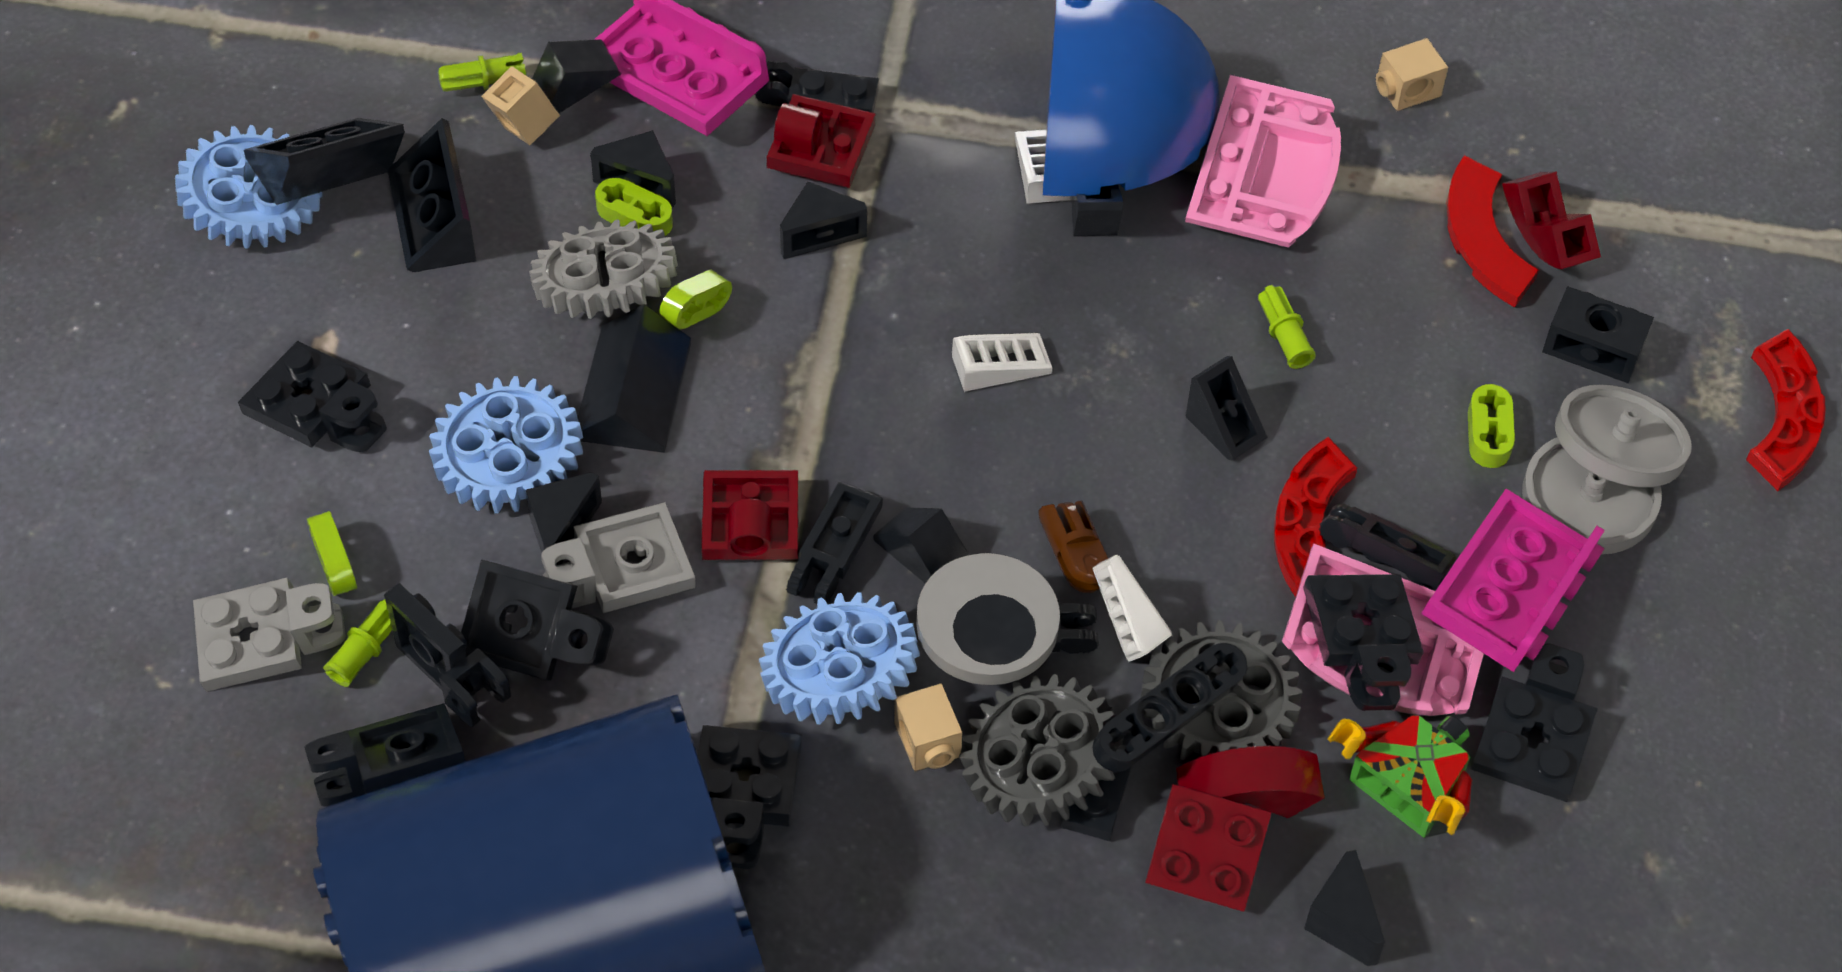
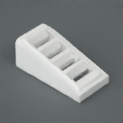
(1033, 183)
(988, 373)
(1130, 609)

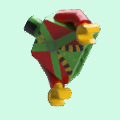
(1411, 768)

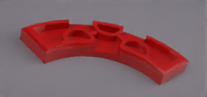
(1477, 236)
(1797, 409)
(1303, 506)

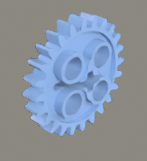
(228, 197)
(504, 432)
(839, 658)

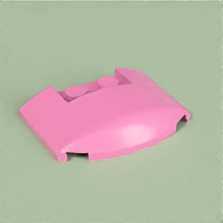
(1267, 163)
(1448, 666)

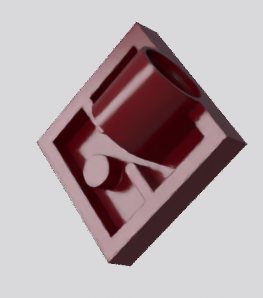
(820, 140)
(750, 515)
(1208, 847)

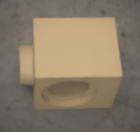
(1411, 74)
(520, 105)
(928, 727)

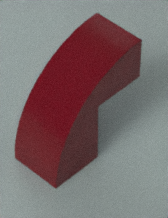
(1543, 222)
(1263, 776)

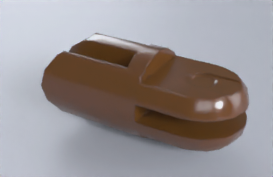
(1073, 543)

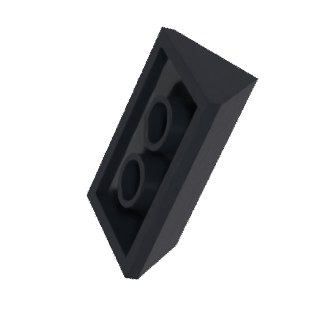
(325, 157)
(431, 203)
(634, 382)

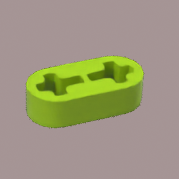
(635, 206)
(695, 299)
(1500, 426)
(331, 553)

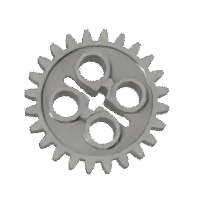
(572, 275)

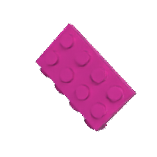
(684, 63)
(1513, 580)

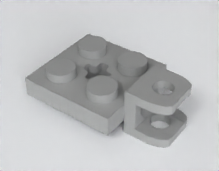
(600, 555)
(283, 627)

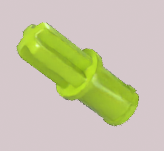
(478, 73)
(1286, 327)
(360, 646)

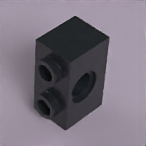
(1597, 334)

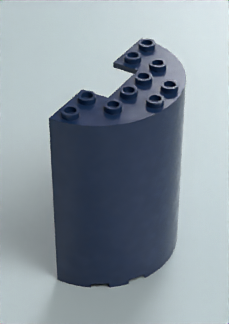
(541, 860)

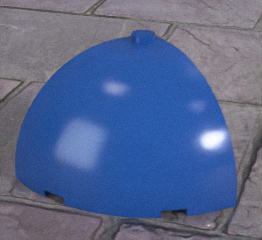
(1125, 96)

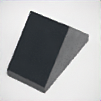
(574, 70)
(637, 161)
(1097, 213)
(821, 220)
(1224, 409)
(561, 506)
(921, 540)
(1346, 914)

